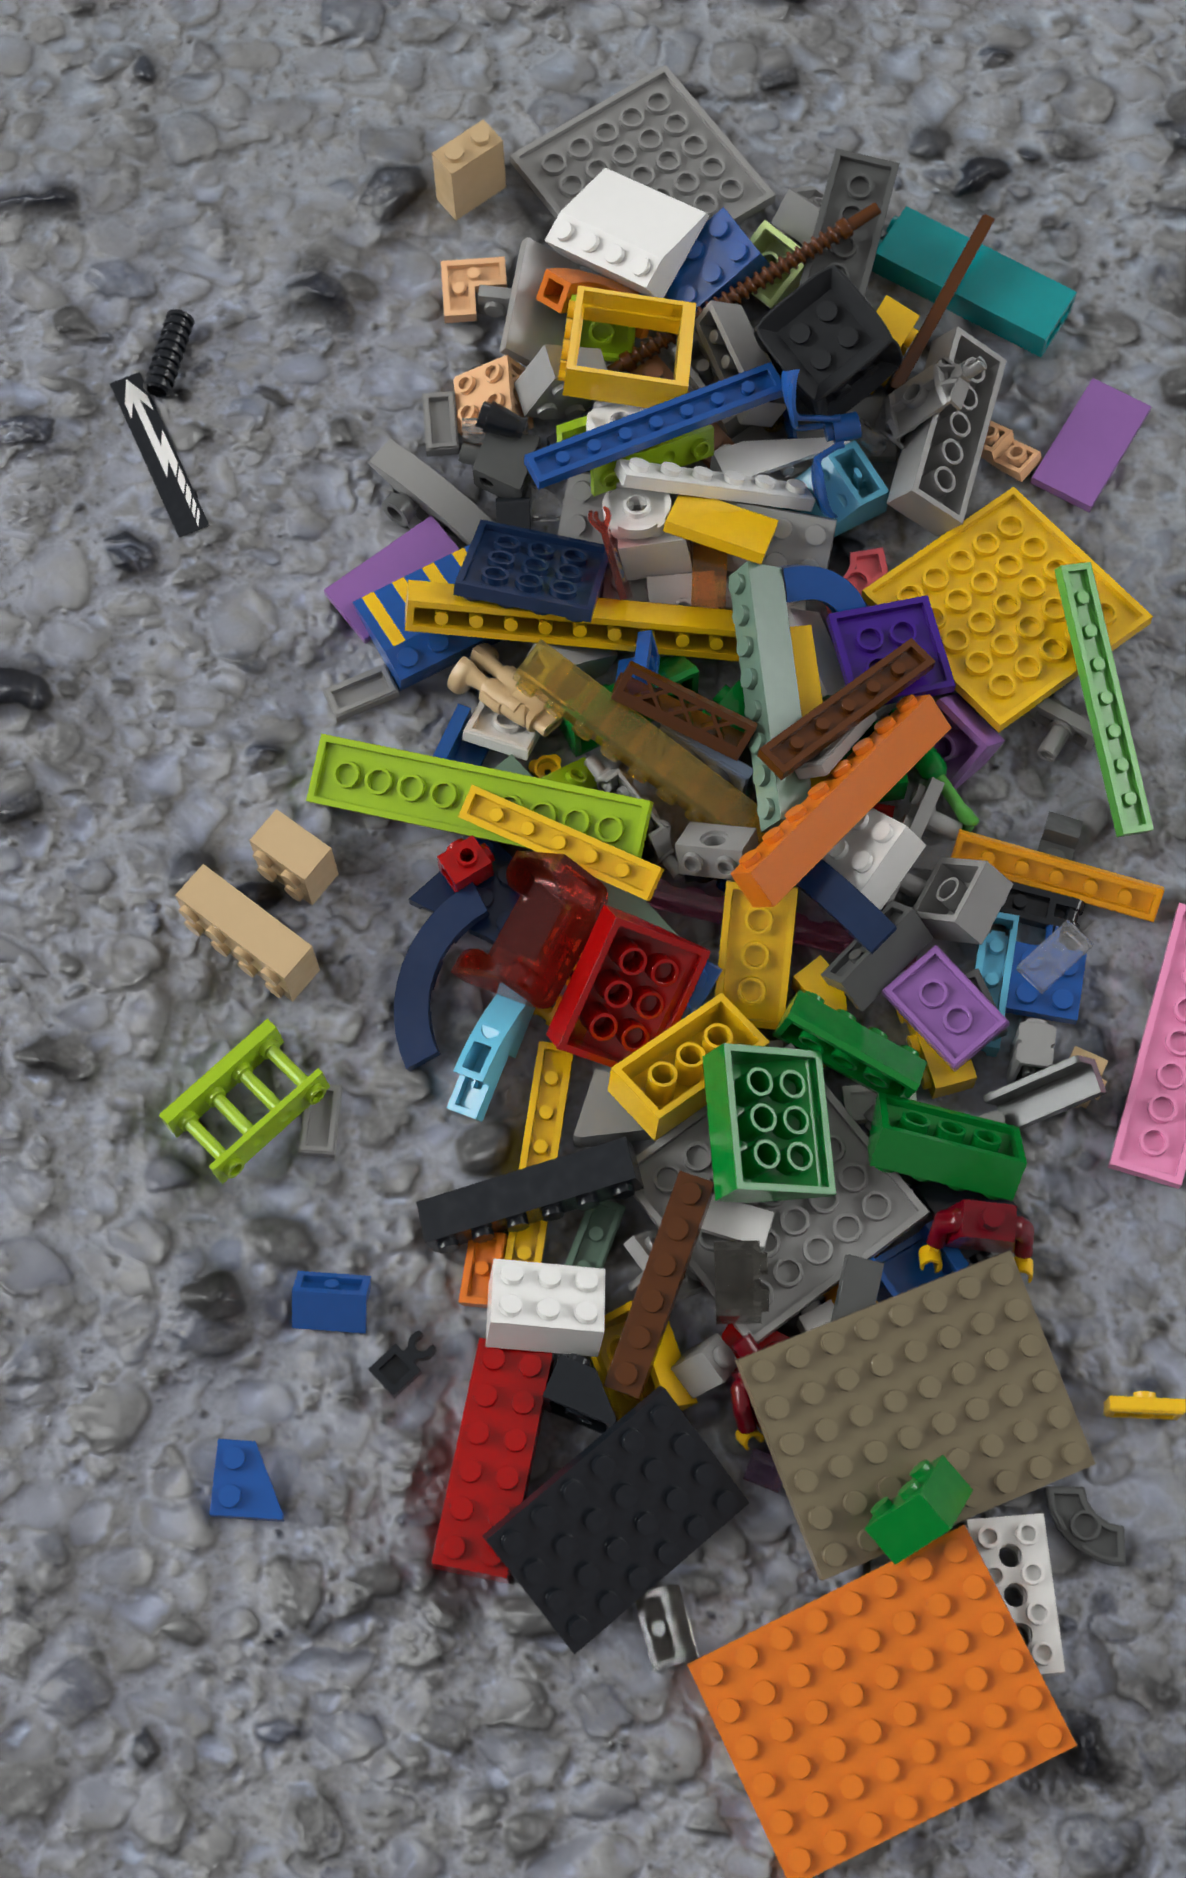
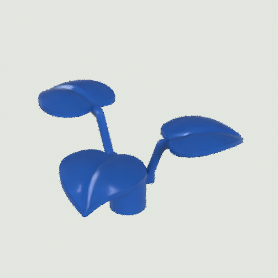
(836, 429)

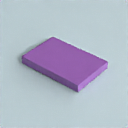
(945, 1008)

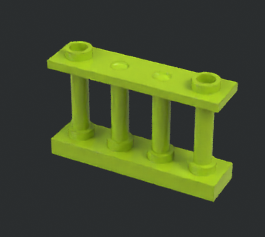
(679, 450)
(237, 1068)

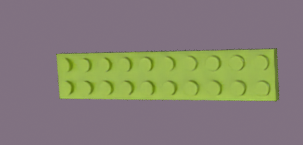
(433, 790)

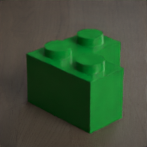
(921, 1511)

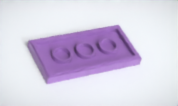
(1090, 445)
(407, 554)

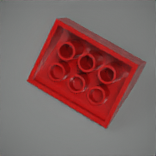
(625, 988)

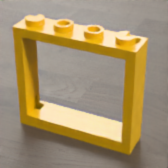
(628, 311)

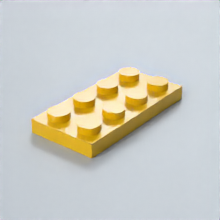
(756, 955)

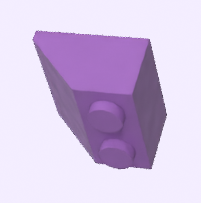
(968, 742)

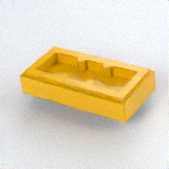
(1144, 1406)

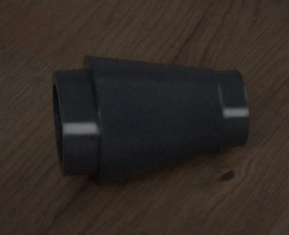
(500, 420)

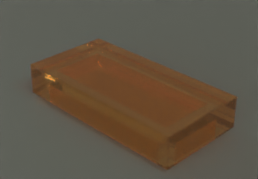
(708, 577)

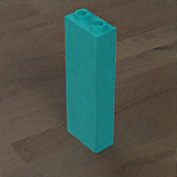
(993, 292)

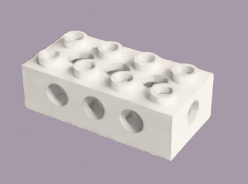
(1031, 1578)

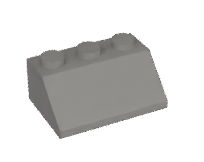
(799, 213)

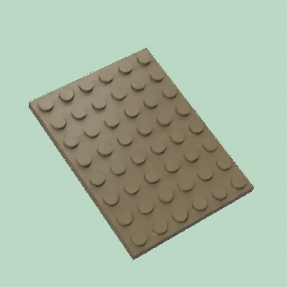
(910, 1380)

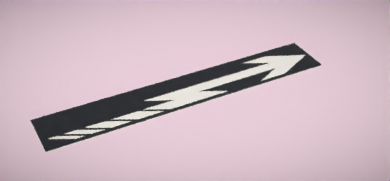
(159, 455)

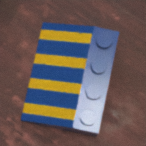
(412, 654)

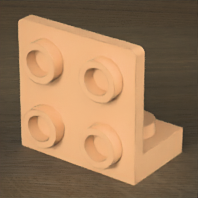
(488, 383)

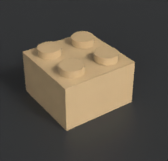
(293, 858)

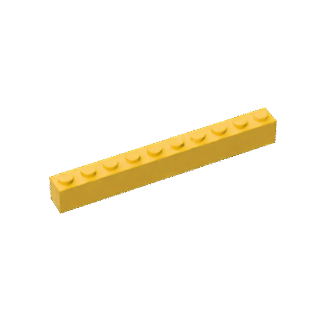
(614, 624)

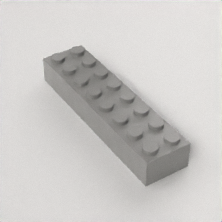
(797, 539)

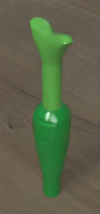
(934, 766)

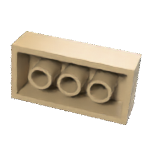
(247, 933)

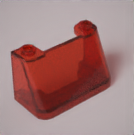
(542, 932)

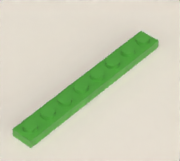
(1103, 699)

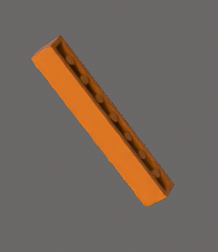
(840, 800)

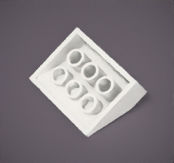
(627, 232)

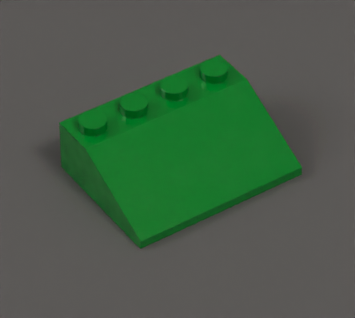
(768, 1124)

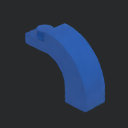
(820, 584)

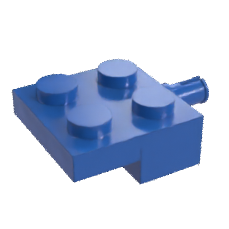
(1058, 1002)

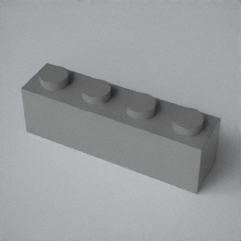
(734, 350)

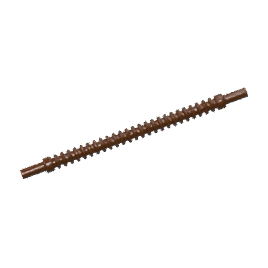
(843, 229)

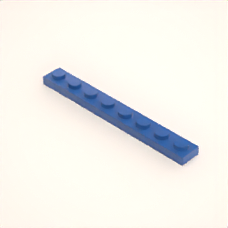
(653, 425)

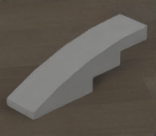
(428, 490)

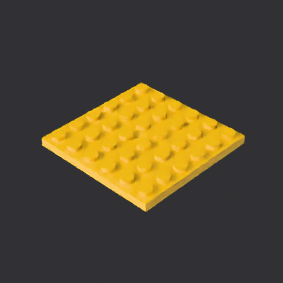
(1003, 606)

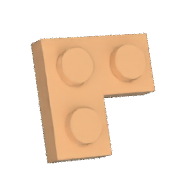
(462, 282)

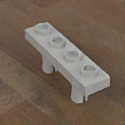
(1063, 726)
(923, 817)

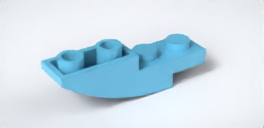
(485, 1055)

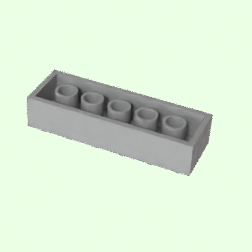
(945, 450)

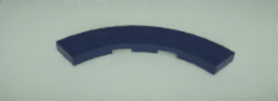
(421, 970)

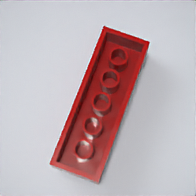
(491, 1457)

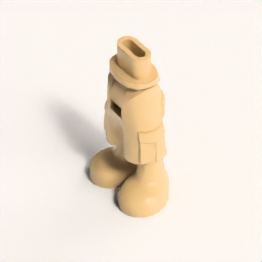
(500, 692)

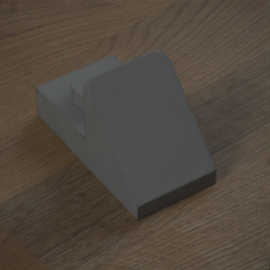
(1060, 836)

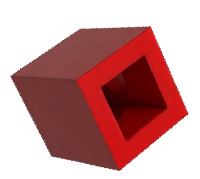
(466, 863)

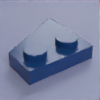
(242, 1484)

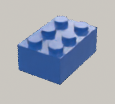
(716, 262)

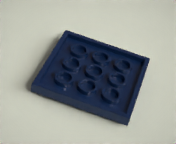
(533, 571)

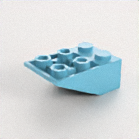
(851, 487)

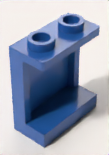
(903, 1269)

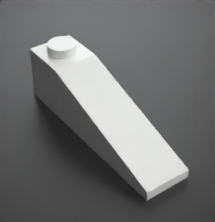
(775, 458)

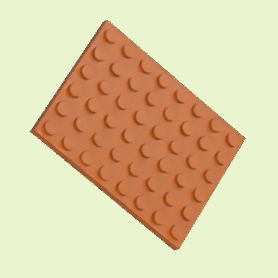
(880, 1705)

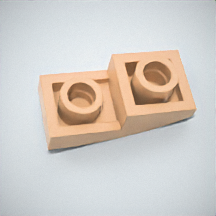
(1009, 454)

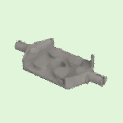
(926, 395)
(658, 831)

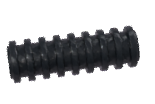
(168, 353)

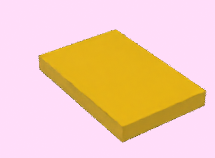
(721, 526)

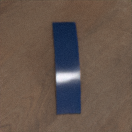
(847, 906)

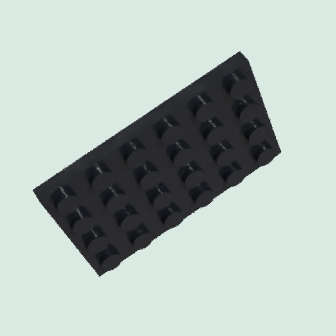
(616, 1519)

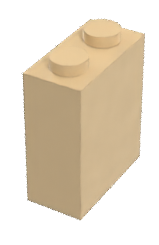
(469, 169)

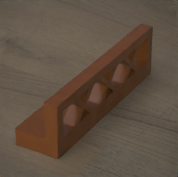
(682, 716)

